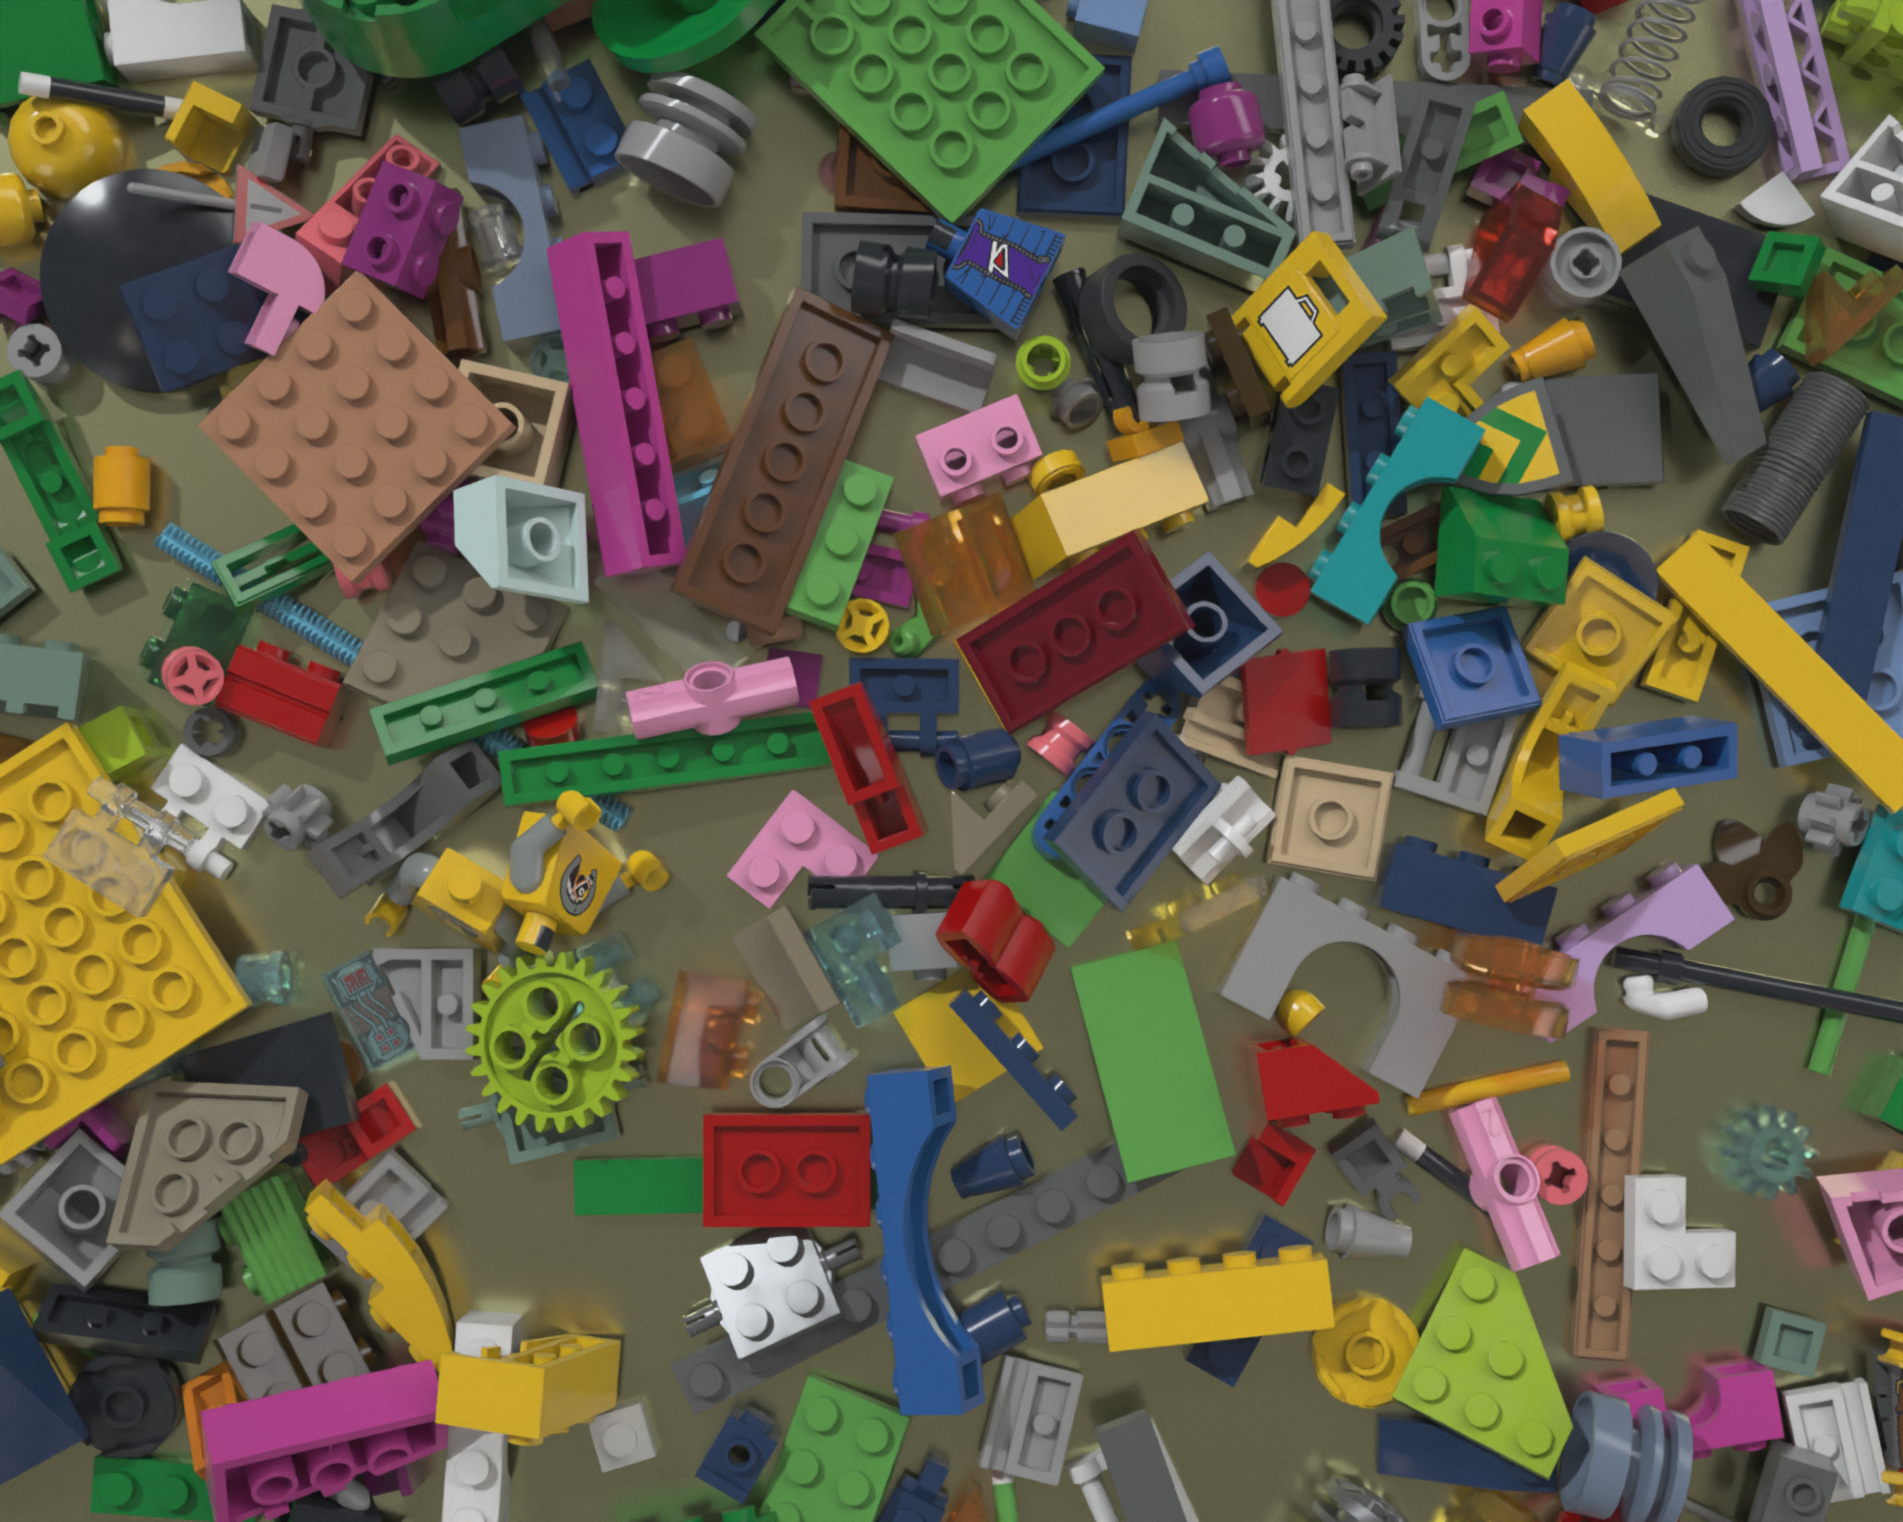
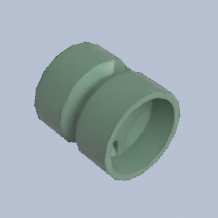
(187, 1270)

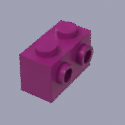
(403, 229)
(687, 289)

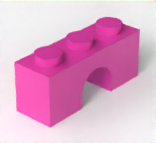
(1735, 1411)

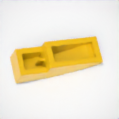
(1589, 166)

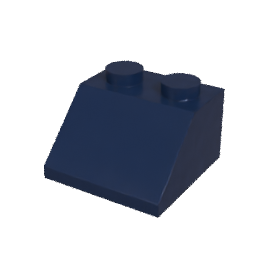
(1226, 634)

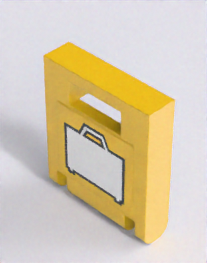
(1295, 328)

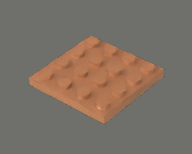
(357, 427)

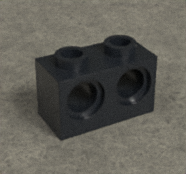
(1297, 447)

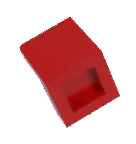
(1273, 1161)

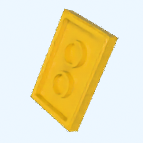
(1589, 845)

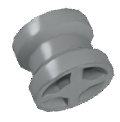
(50, 365)

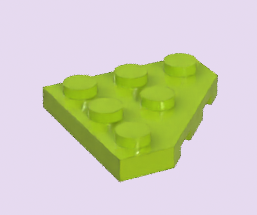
(1487, 1369)

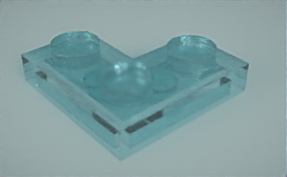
(847, 954)

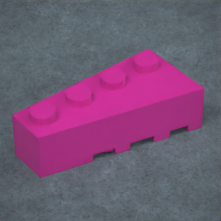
(318, 1439)

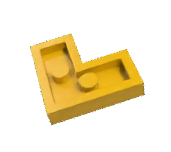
(1452, 363)

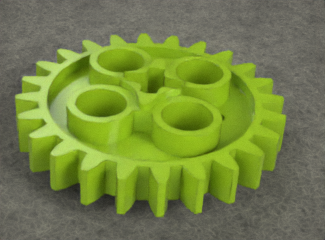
(590, 1073)

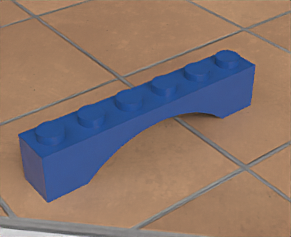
(933, 1352)

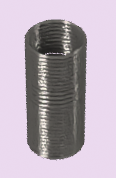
(1797, 449)

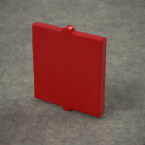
(1286, 701)

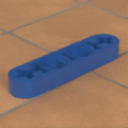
(1099, 752)

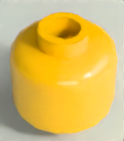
(18, 211)

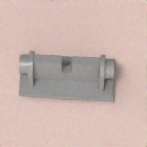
(1373, 134)

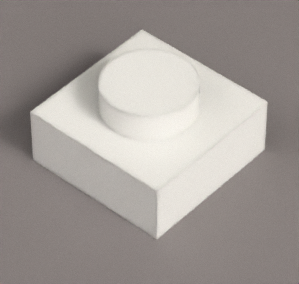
(623, 1436)

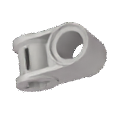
(802, 1062)

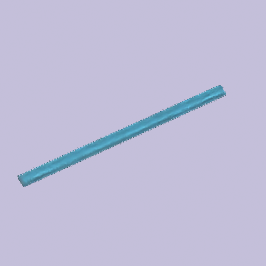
(337, 643)

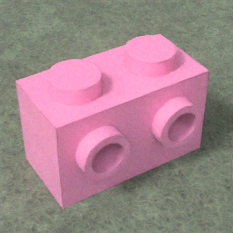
(979, 451)

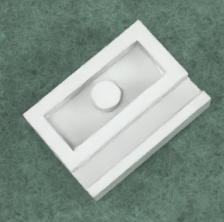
(1842, 1425)

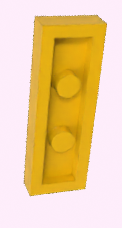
(1686, 653)

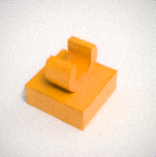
(1142, 436)

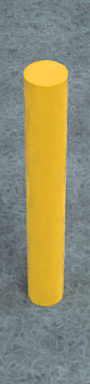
(1487, 1087)

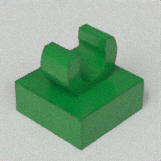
(1787, 264)

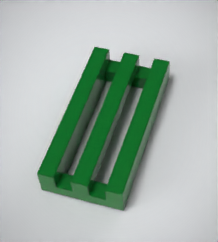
(277, 585)

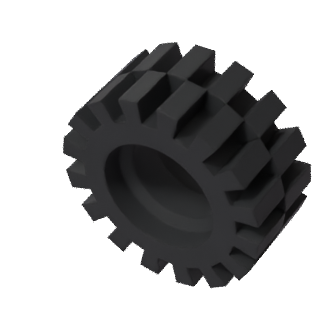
(1386, 36)

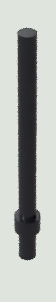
(1672, 968)

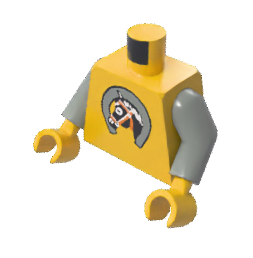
(565, 876)
(457, 896)

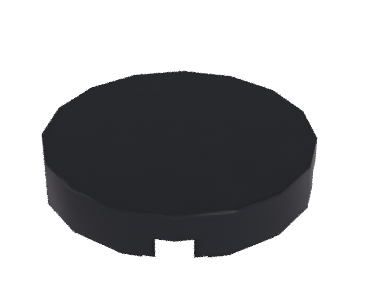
(127, 1403)

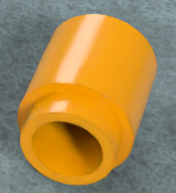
(121, 487)

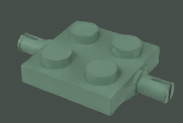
(524, 1141)

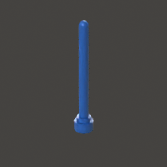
(1202, 73)

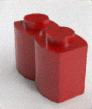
(996, 940)

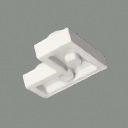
(1661, 1249)

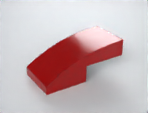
(348, 1146)

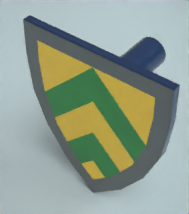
(1520, 444)

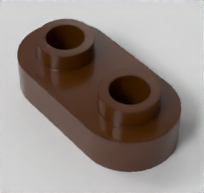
(1409, 543)

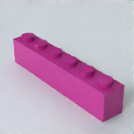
(616, 403)

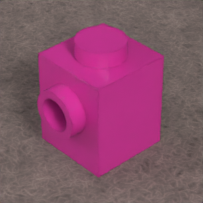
(1505, 34)

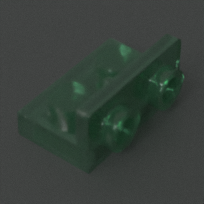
(197, 619)

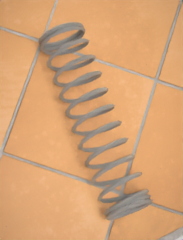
(1621, 88)

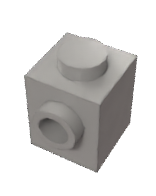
(920, 947)

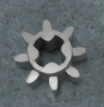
(297, 817)
(1833, 819)

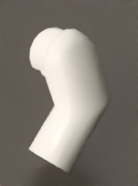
(1665, 1006)

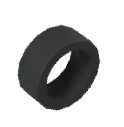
(1099, 312)

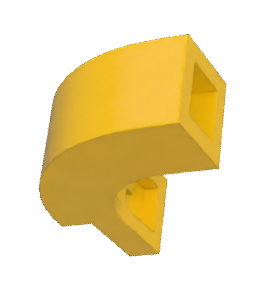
(1528, 794)

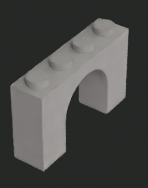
(1299, 921)

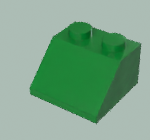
(1499, 551)

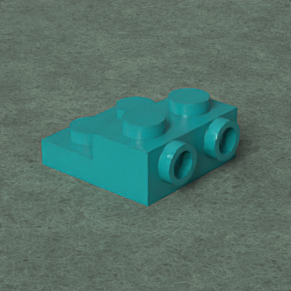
(1877, 875)

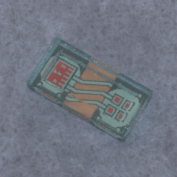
(368, 1010)

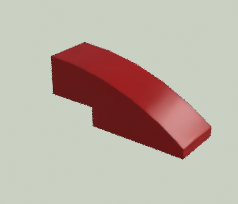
(868, 768)

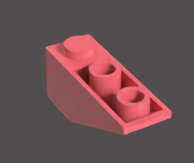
(332, 226)

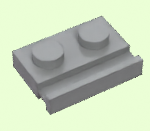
(401, 1191)
(1030, 1420)

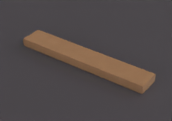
(1609, 1152)

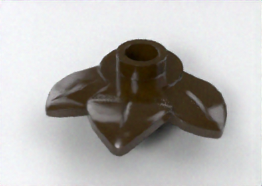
(1752, 860)

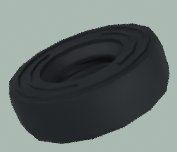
(1738, 97)

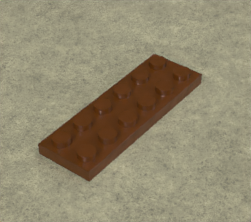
(782, 462)

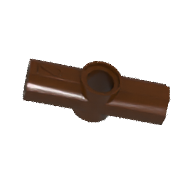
(455, 299)

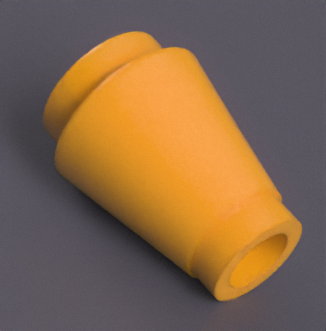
(1554, 351)

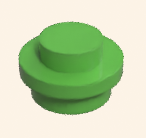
(1409, 602)

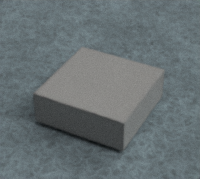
(271, 152)

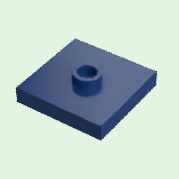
(1471, 667)

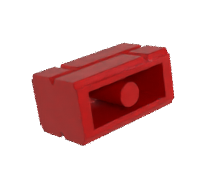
(284, 695)

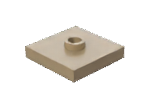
(1329, 817)

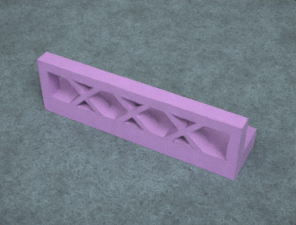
(1782, 86)

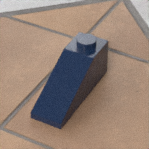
(1433, 1453)

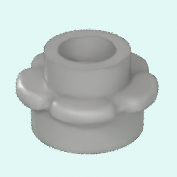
(1076, 402)

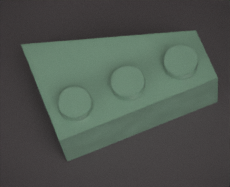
(1397, 280)
(43, 680)

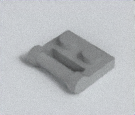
(1468, 767)

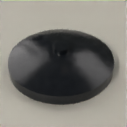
(112, 239)

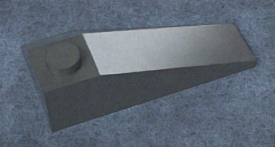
(1696, 326)

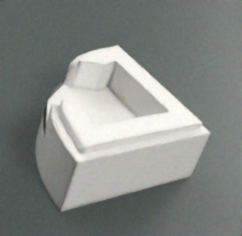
(1775, 204)

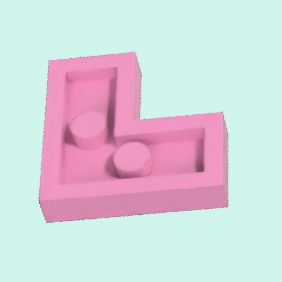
(794, 839)

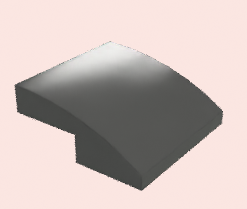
(1610, 428)

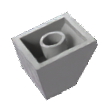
(69, 1210)

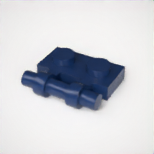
(911, 687)

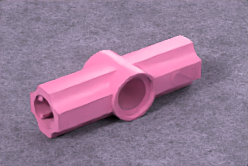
(712, 698)
(1515, 1215)

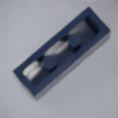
(1457, 892)

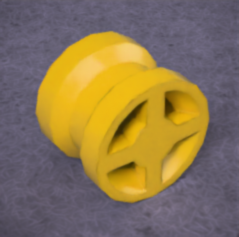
(1576, 512)
(859, 621)

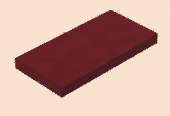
(1075, 631)

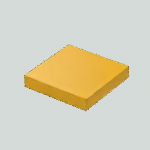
(1601, 627)
(946, 1040)

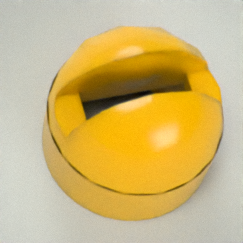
(1298, 1010)

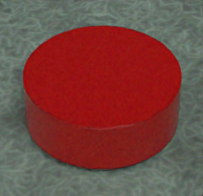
(1282, 590)
(553, 728)

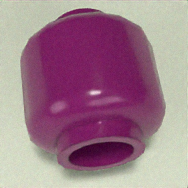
(1227, 124)

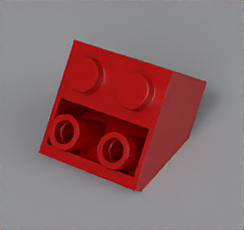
(1298, 1079)

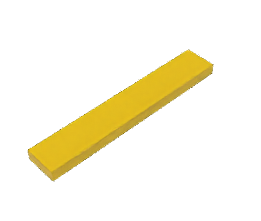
(1788, 668)

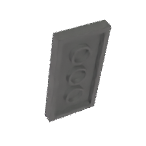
(830, 255)

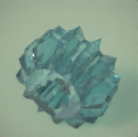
(1786, 1155)

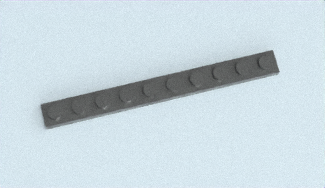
(958, 1253)

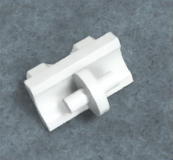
(1223, 830)

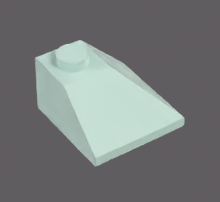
(524, 537)

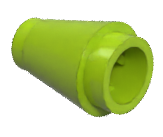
(1047, 351)

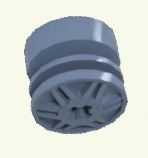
(1625, 1460)

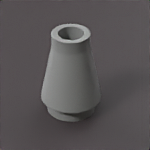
(1364, 1235)

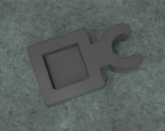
(1372, 1163)

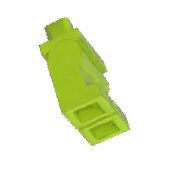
(1870, 33)

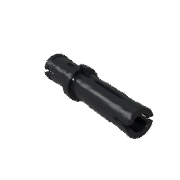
(1109, 375)
(894, 892)

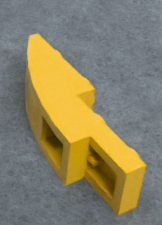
(405, 1287)

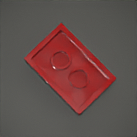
(786, 1170)

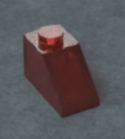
(1511, 251)

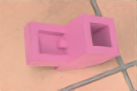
(288, 276)

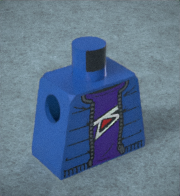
(997, 265)

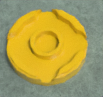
(1365, 1350)

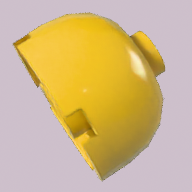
(64, 145)

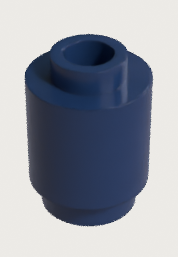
(978, 759)
(996, 1324)

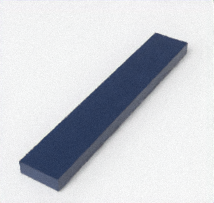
(1864, 556)

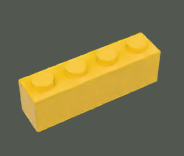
(1217, 1299)

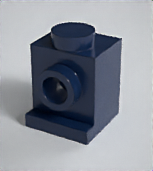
(725, 1471)

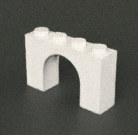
(179, 39)

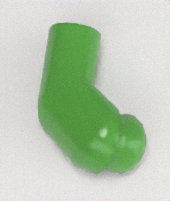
(912, 637)

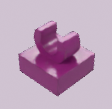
(20, 298)

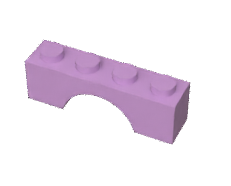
(1675, 908)

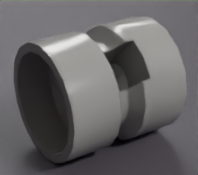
(1570, 281)
(1175, 356)

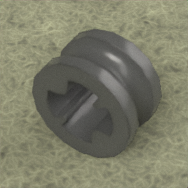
(192, 732)

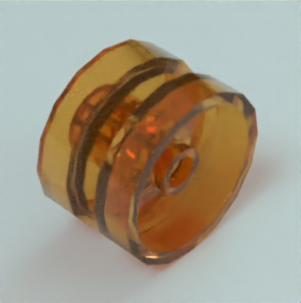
(1509, 984)

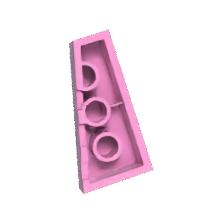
(1869, 1226)

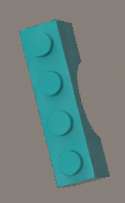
(1432, 450)

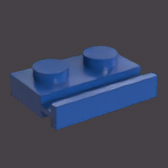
(578, 126)

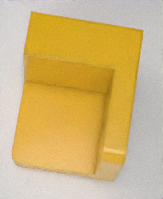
(210, 128)

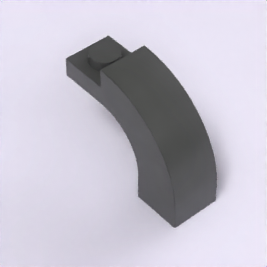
(409, 821)

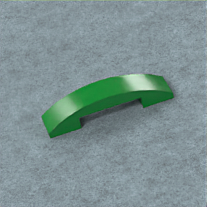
(54, 486)

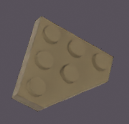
(447, 627)
(196, 1154)

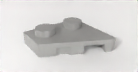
(435, 996)

